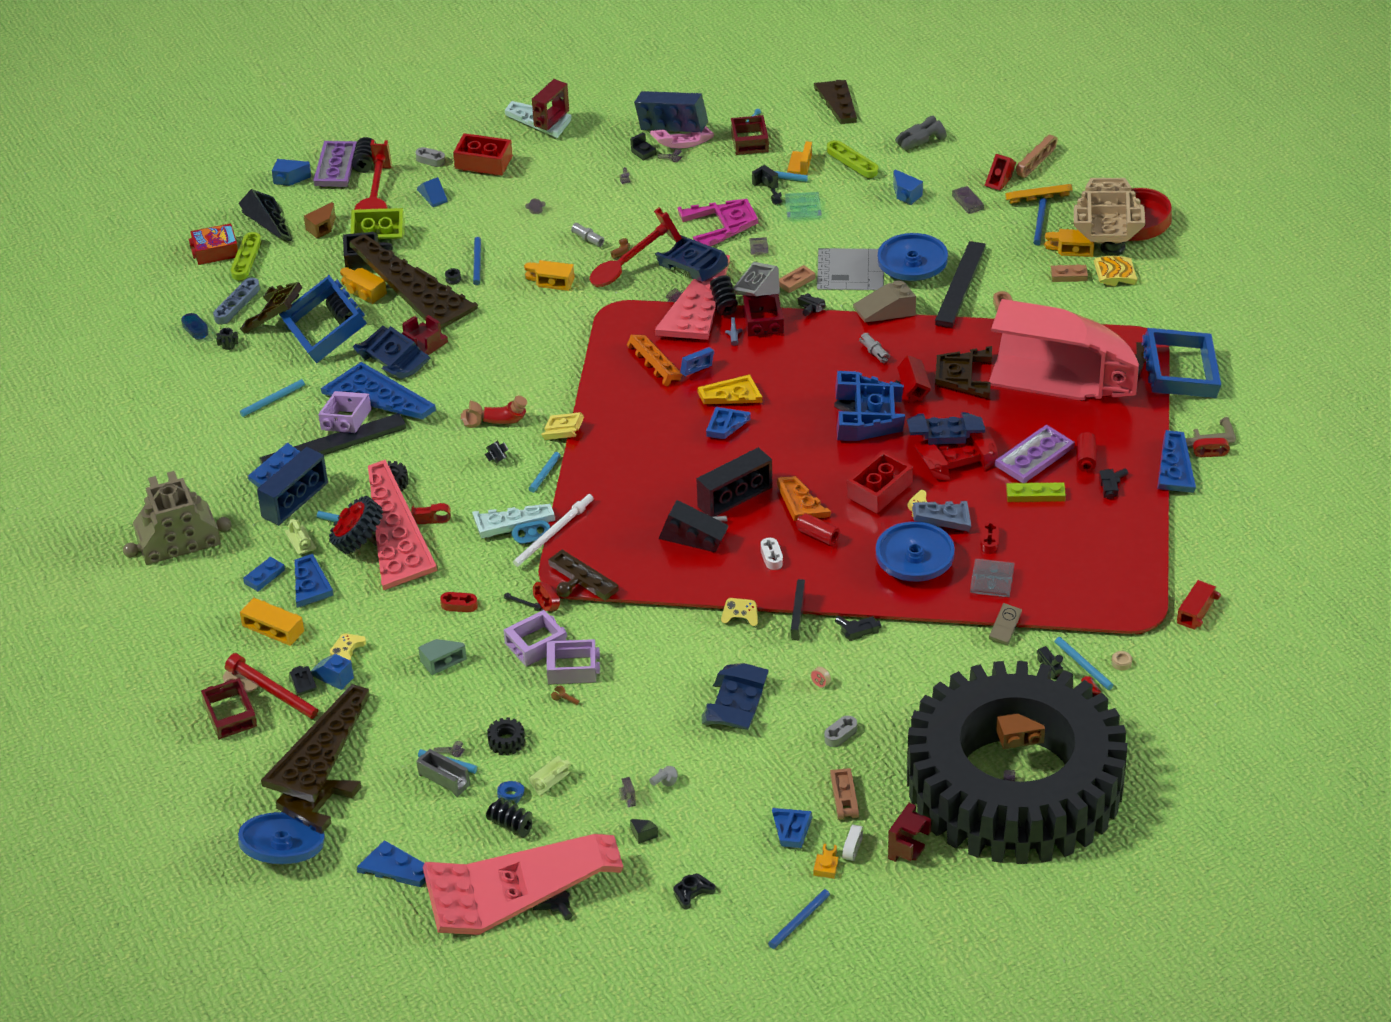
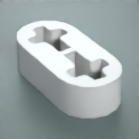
(775, 553)
(852, 842)

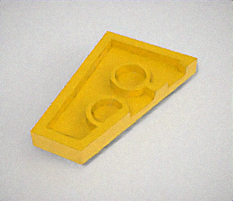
(731, 391)

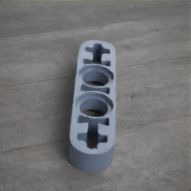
(249, 288)

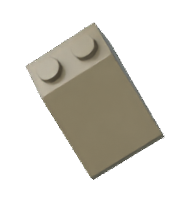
(887, 302)

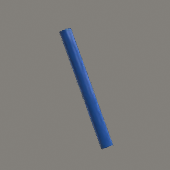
(1040, 220)
(477, 261)
(796, 921)

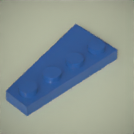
(1175, 464)

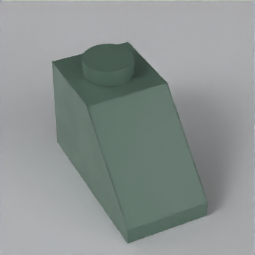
(441, 655)

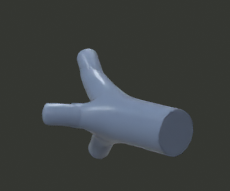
(733, 333)

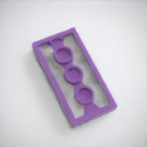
(335, 164)
(1034, 454)

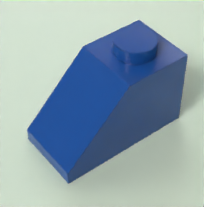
(290, 171)
(907, 187)
(334, 671)

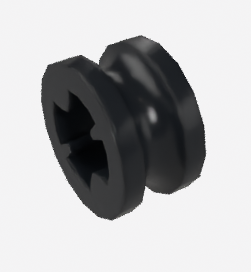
(453, 276)

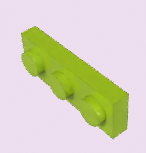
(1035, 492)

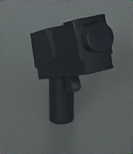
(811, 304)
(1109, 481)
(856, 629)
(1046, 657)
(557, 903)

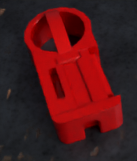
(428, 515)

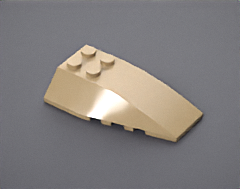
(1108, 211)

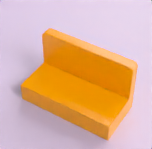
(800, 161)

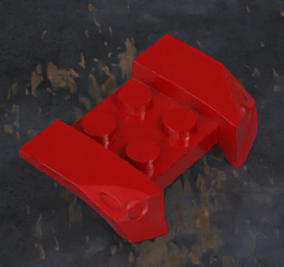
(947, 456)

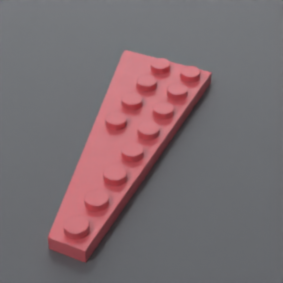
(399, 541)

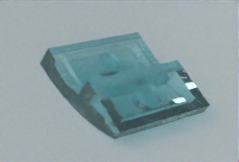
(803, 205)
(992, 577)

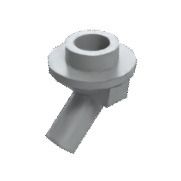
(666, 776)

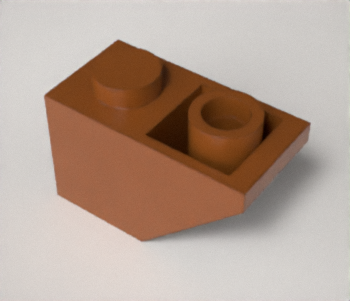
(320, 221)
(1019, 731)

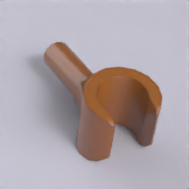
(561, 690)

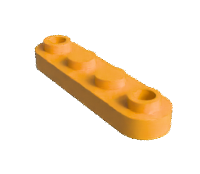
(1032, 194)

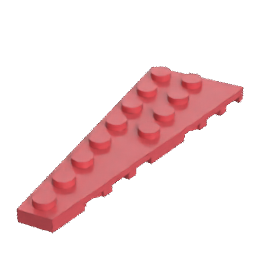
(692, 312)

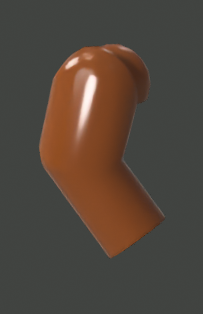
(623, 248)

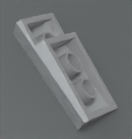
(758, 280)

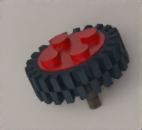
(356, 525)

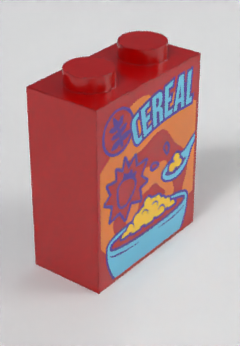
(213, 244)

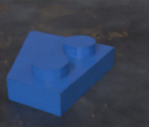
(726, 422)

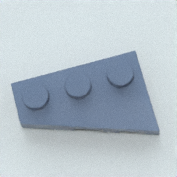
(945, 515)

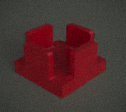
(425, 335)
(903, 830)

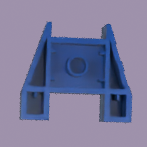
(873, 405)

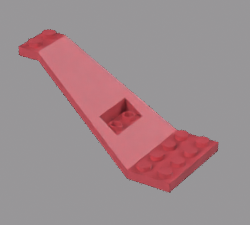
(496, 889)

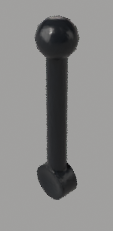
(507, 596)

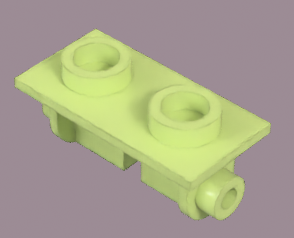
(299, 537)
(549, 775)

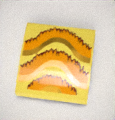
(1115, 269)

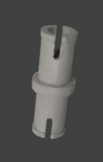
(587, 234)
(874, 348)

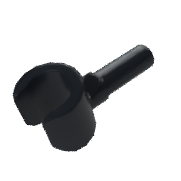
(775, 198)

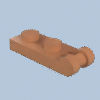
(844, 793)

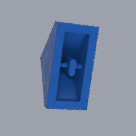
(432, 192)

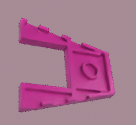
(734, 217)

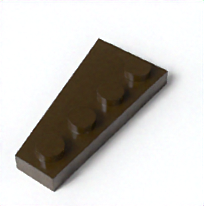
(838, 99)

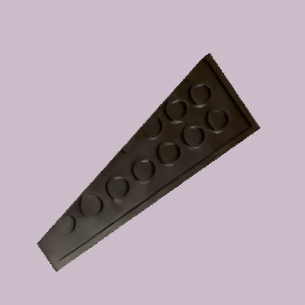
(414, 284)
(312, 757)

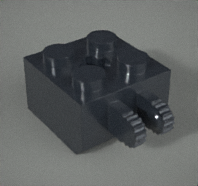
(351, 258)

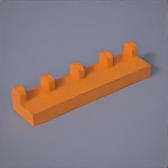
(654, 358)

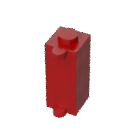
(914, 378)
(1197, 604)

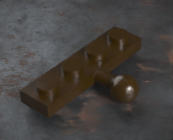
(582, 575)

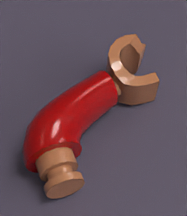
(507, 414)

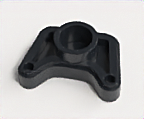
(691, 887)

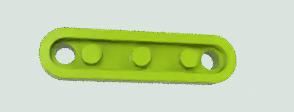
(852, 159)
(245, 256)

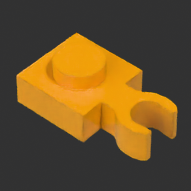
(826, 864)

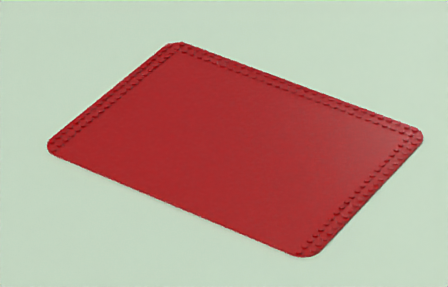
(645, 443)

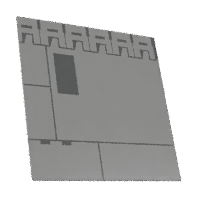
(849, 269)

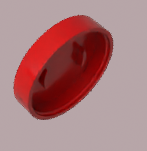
(1157, 213)

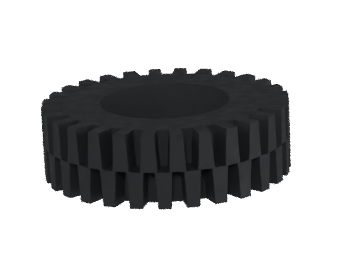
(1007, 812)

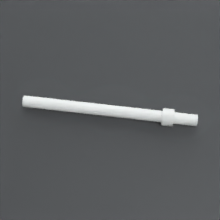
(576, 509)

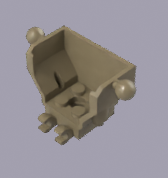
(173, 522)

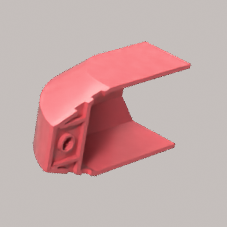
(1060, 354)

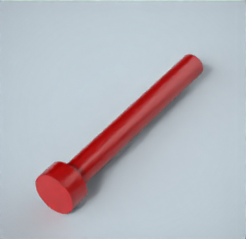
(237, 665)

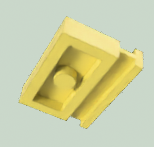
(562, 426)

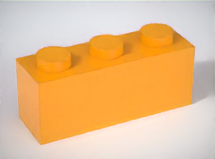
(272, 621)

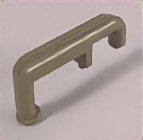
(1229, 433)

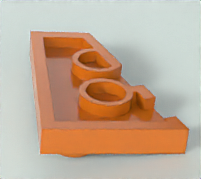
(799, 500)

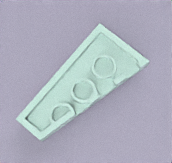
(524, 114)
(504, 522)

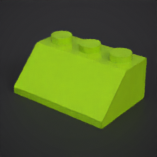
(385, 222)

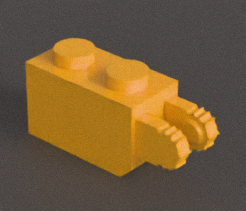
(1069, 243)
(550, 274)
(363, 284)

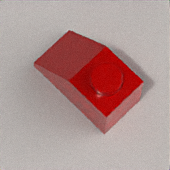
(1000, 172)

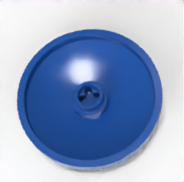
(912, 256)
(915, 551)
(279, 839)

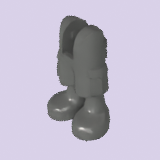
(920, 133)

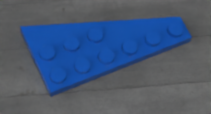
(382, 391)

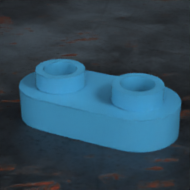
(530, 531)

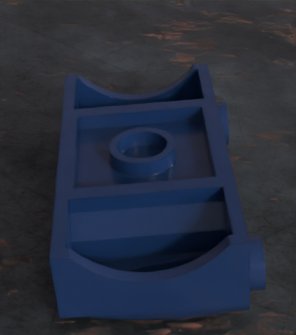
(695, 257)

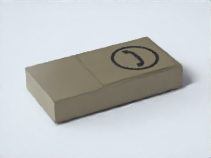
(1005, 624)

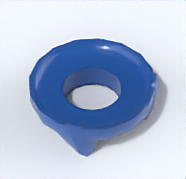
(511, 786)

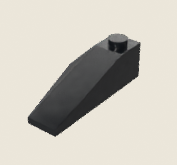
(266, 212)

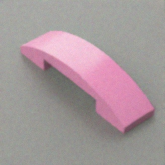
(682, 140)

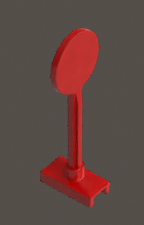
(381, 160)
(609, 271)

